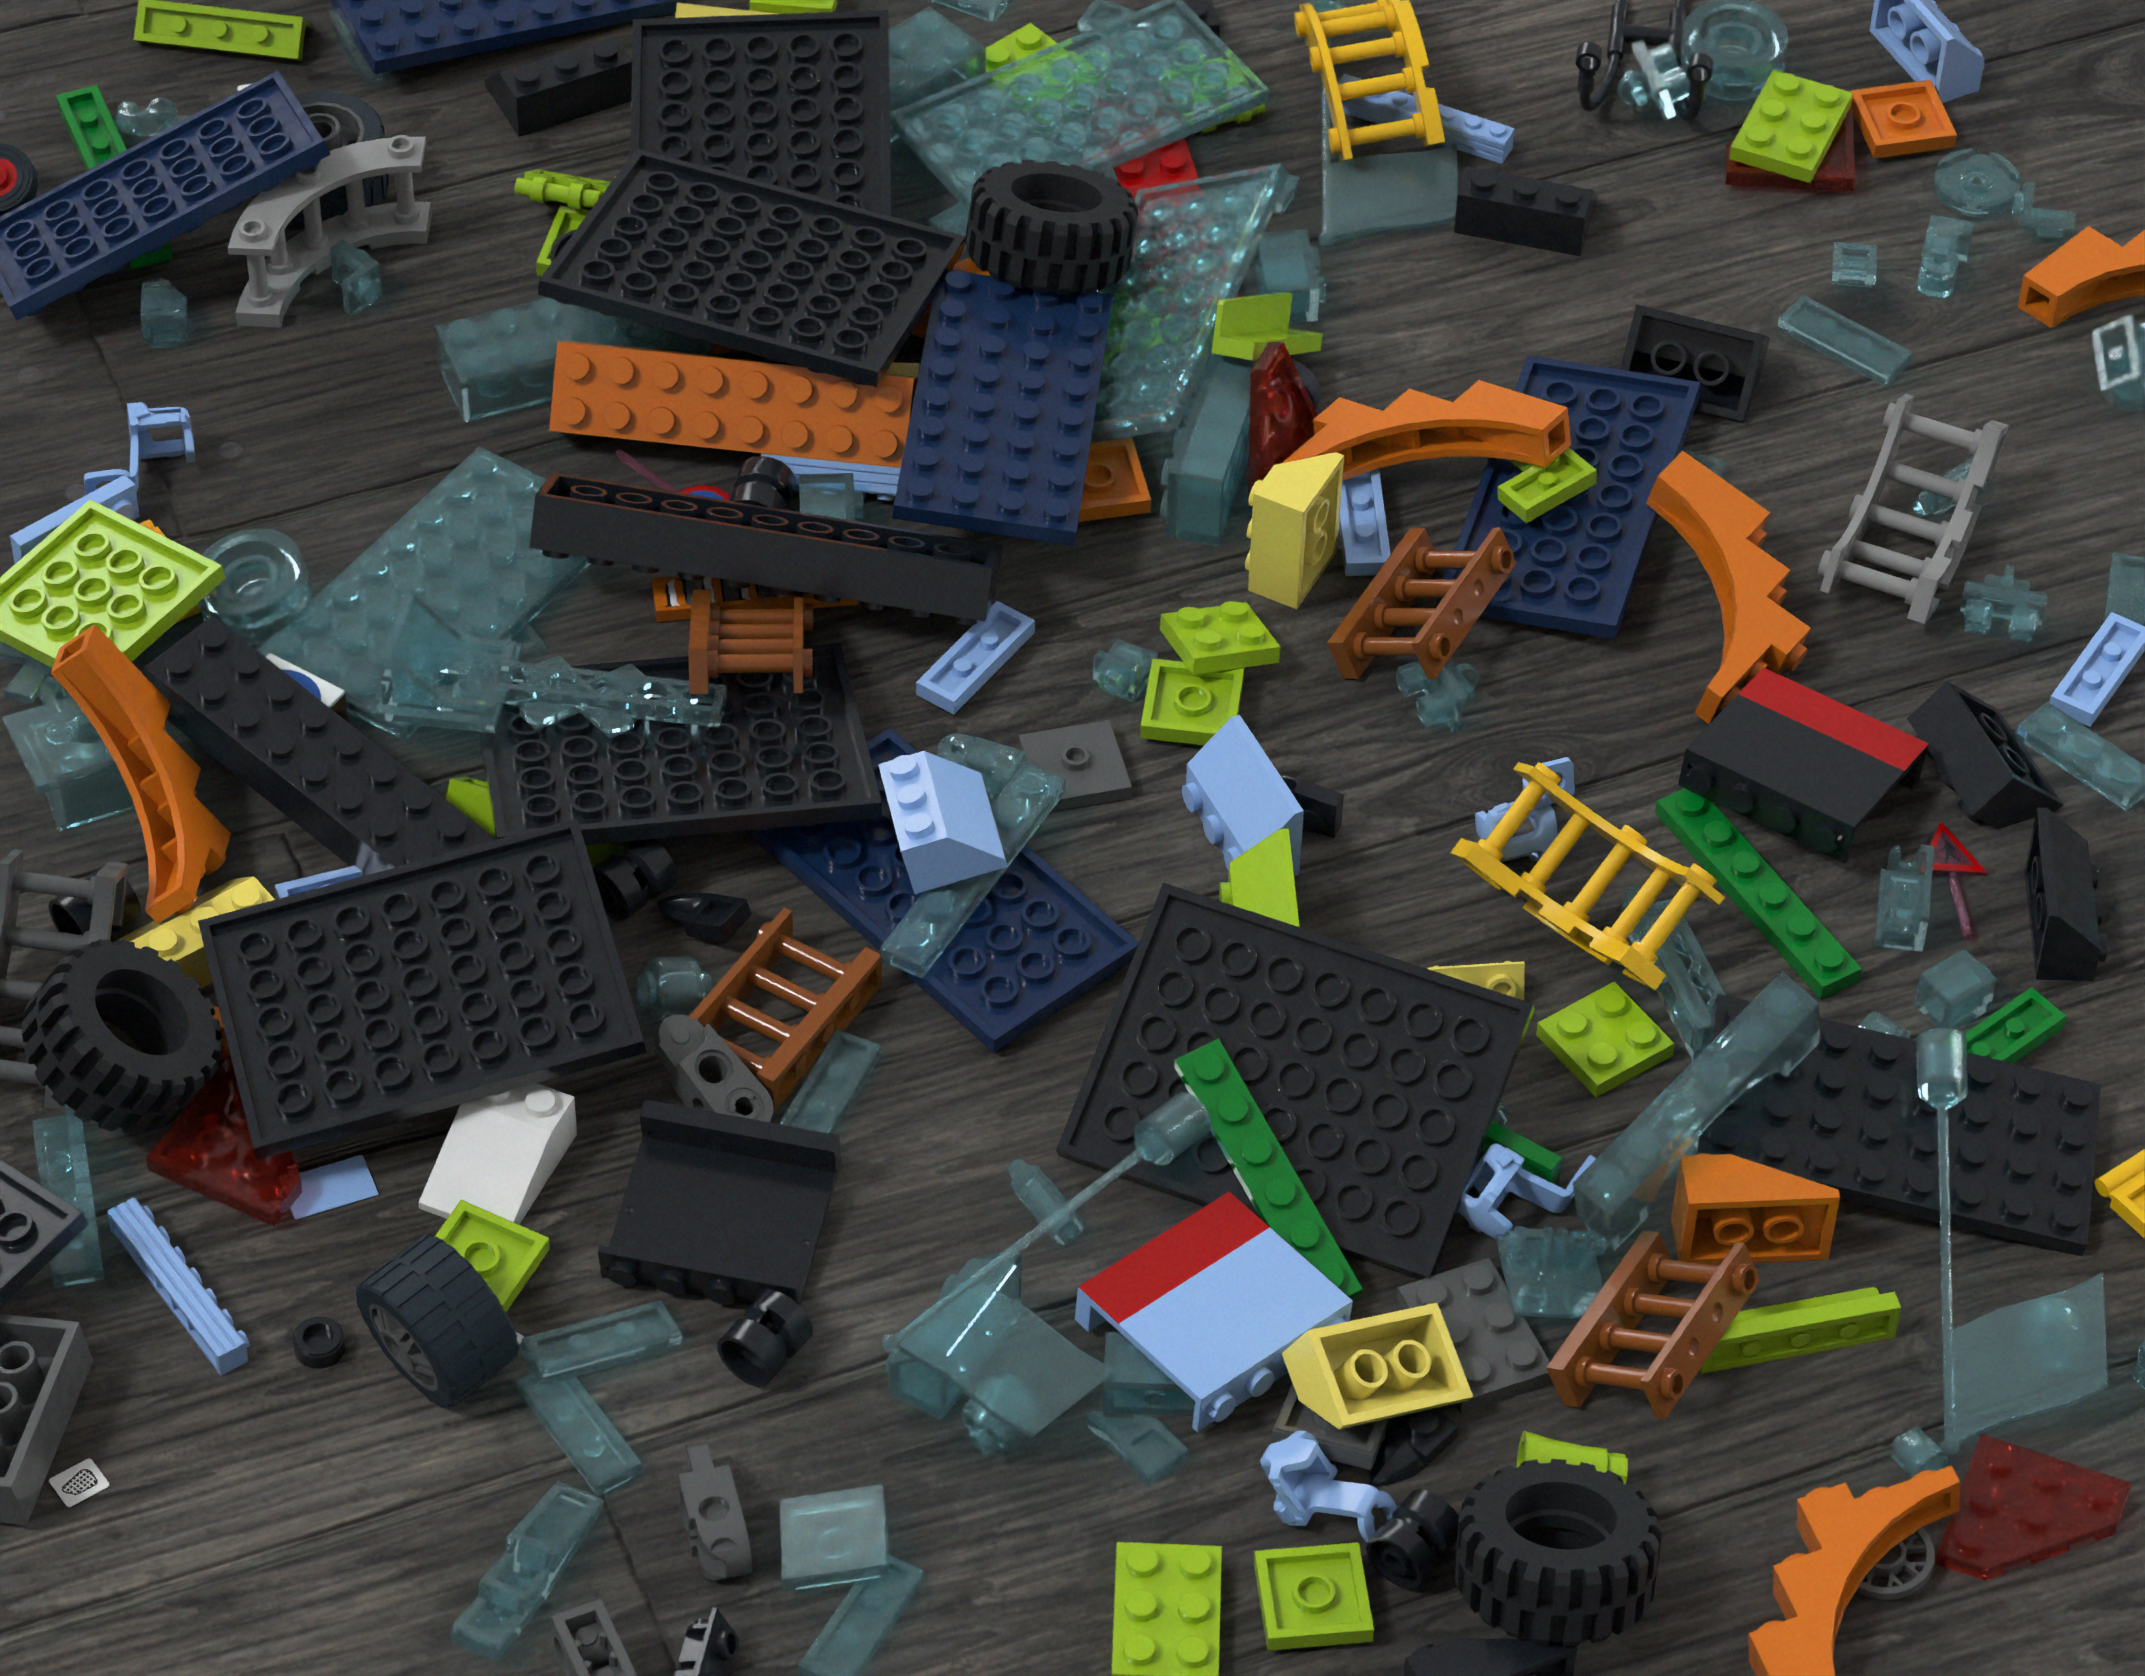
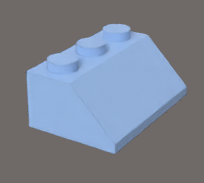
(1928, 46)
(1240, 794)
(941, 820)

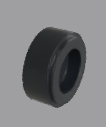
(318, 1342)

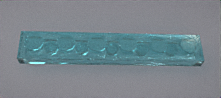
(944, 910)

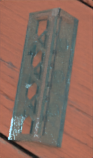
(1680, 985)
(66, 1173)

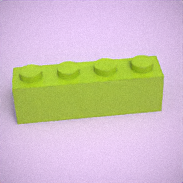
(1264, 880)

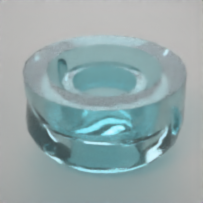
(1741, 40)
(263, 585)

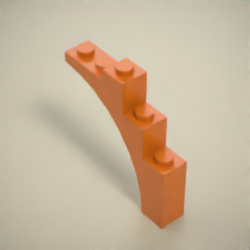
(2083, 275)
(1421, 426)
(1727, 538)
(130, 717)
(1844, 1544)

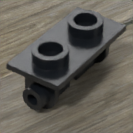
(709, 1647)

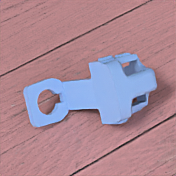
(143, 446)
(1542, 818)
(1502, 1173)
(1306, 1486)

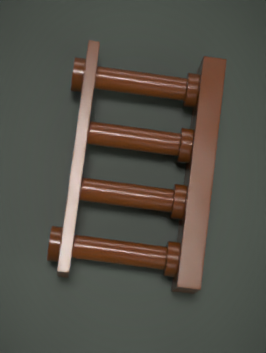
(1407, 577)
(747, 641)
(828, 1011)
(1630, 1295)

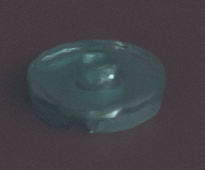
(1976, 183)

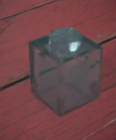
(1955, 991)

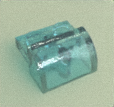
(2121, 362)

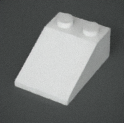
(501, 1152)

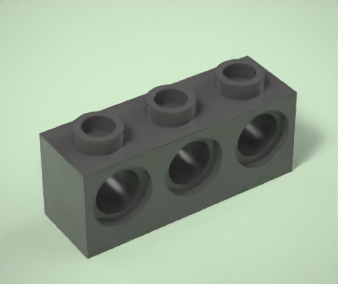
(589, 1643)

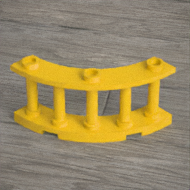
(1405, 42)
(1572, 918)

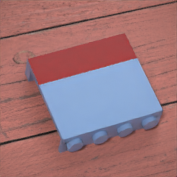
(1214, 1305)

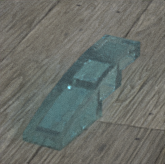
(527, 1571)

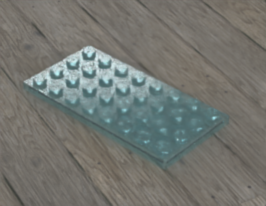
(1084, 100)
(1186, 256)
(454, 550)

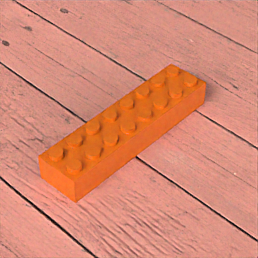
(728, 404)

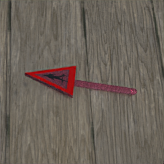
(1954, 859)

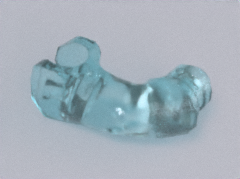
(148, 122)

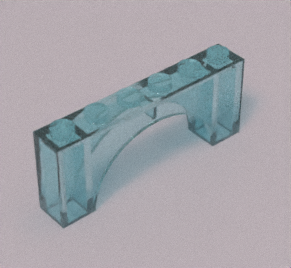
(1763, 1039)

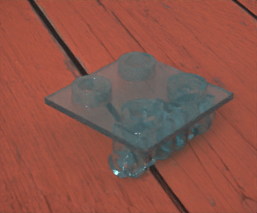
(1551, 1271)

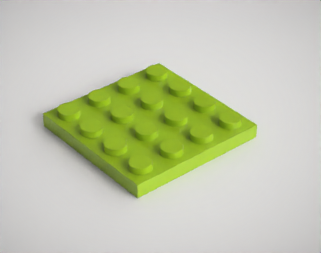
(101, 574)

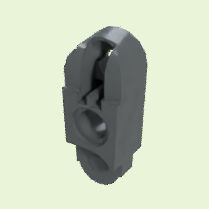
(690, 1048)
(713, 1516)

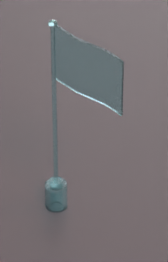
(1383, 189)
(1002, 1349)
(2022, 1354)

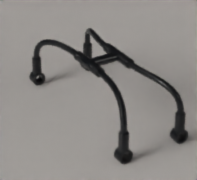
(1622, 32)

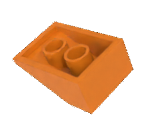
(1739, 1200)

